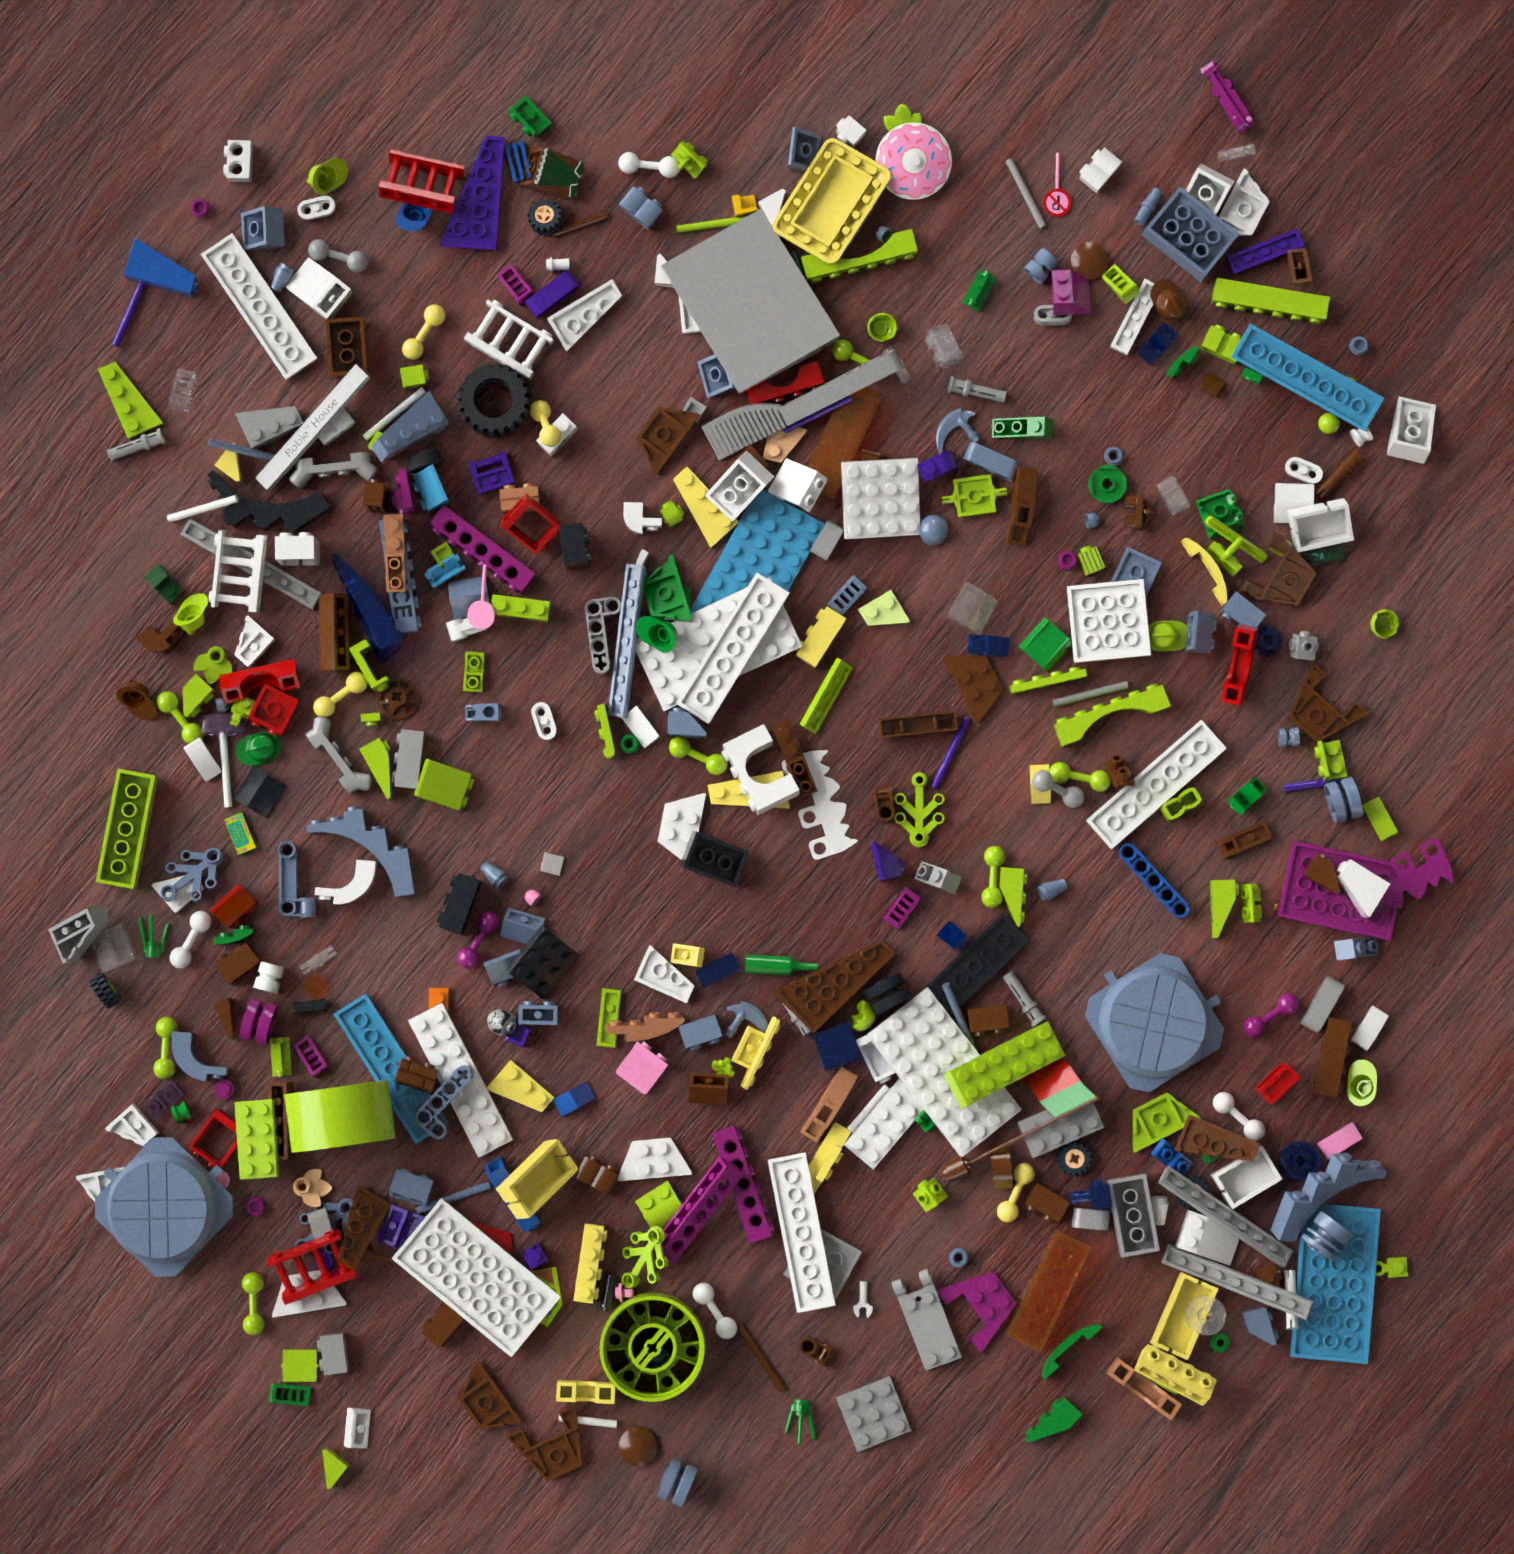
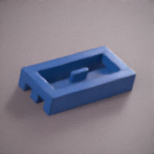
(514, 146)

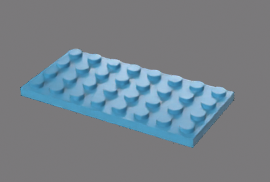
(767, 541)
(1340, 1289)

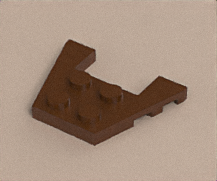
(1289, 578)
(1315, 714)
(556, 1454)

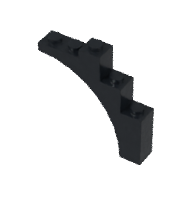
(295, 514)

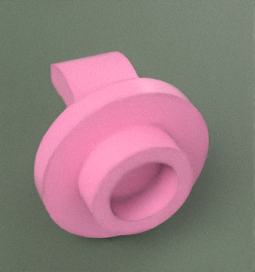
(621, 1292)

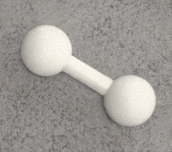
(630, 163)
(181, 956)
(1224, 1103)
(725, 1327)

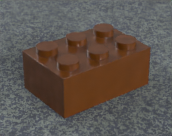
(346, 345)

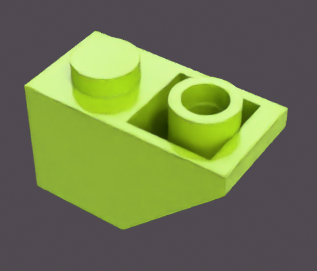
(195, 694)

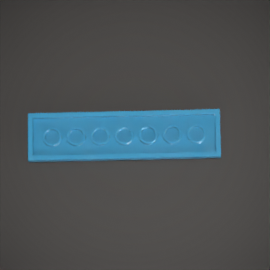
(1307, 377)
(382, 1056)

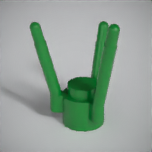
(152, 947)
(801, 1408)

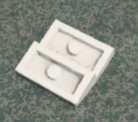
(1291, 497)

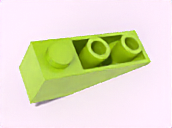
(1011, 885)

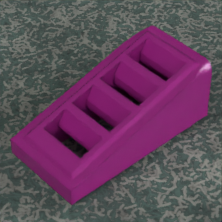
(522, 294)
(909, 893)
(325, 1065)

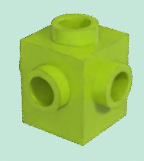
(929, 1194)

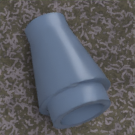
(282, 276)
(494, 875)
(1051, 889)

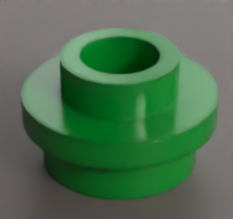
(629, 737)
(1213, 1342)

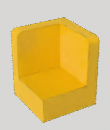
(744, 205)

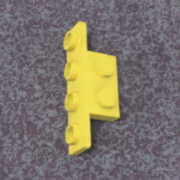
(752, 1049)
(828, 1154)

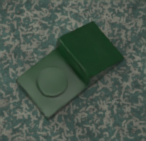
(163, 584)

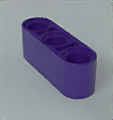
(552, 294)

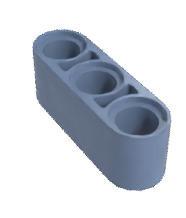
(991, 461)

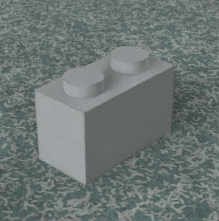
(334, 1353)

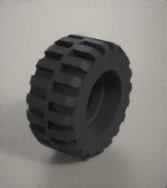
(494, 374)

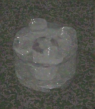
(1216, 1318)

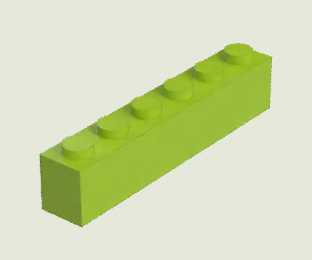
(1270, 300)

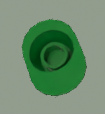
(657, 633)
(258, 748)

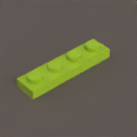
(1055, 678)
(826, 695)

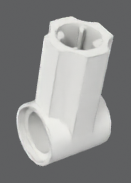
(461, 629)

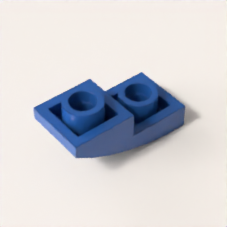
(1169, 1157)

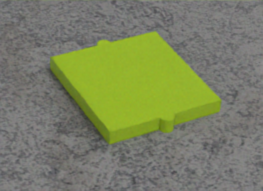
(299, 1365)

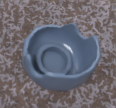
(933, 530)

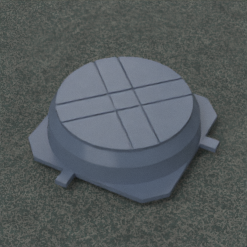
(1154, 1022)
(164, 1206)

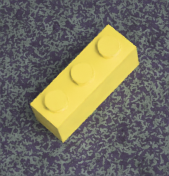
(820, 636)

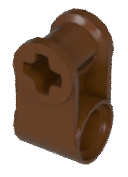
(883, 802)
(817, 1351)

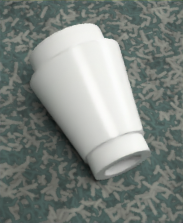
(1159, 1208)

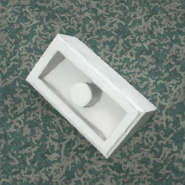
(641, 727)
(357, 1428)

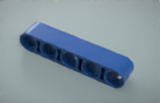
(1162, 884)

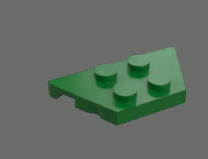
(666, 593)

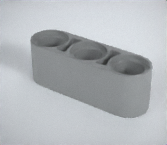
(1322, 1004)

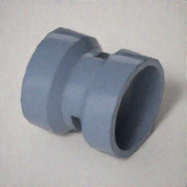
(1288, 737)

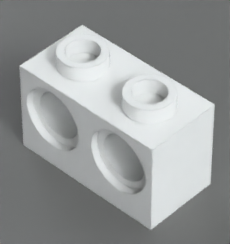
(243, 160)

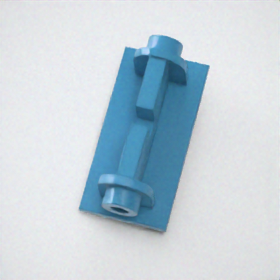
(438, 575)

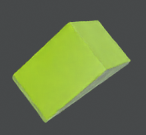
(333, 1466)

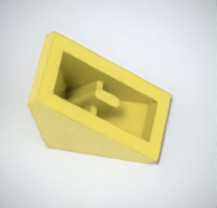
(230, 465)

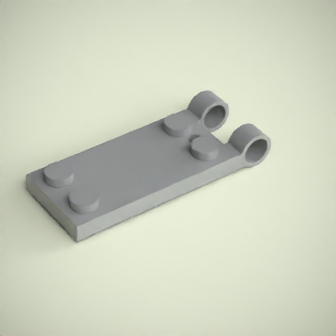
(928, 1322)

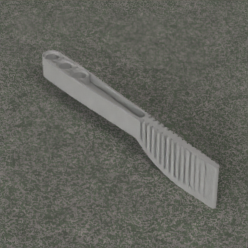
(756, 421)

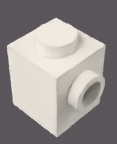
(850, 131)

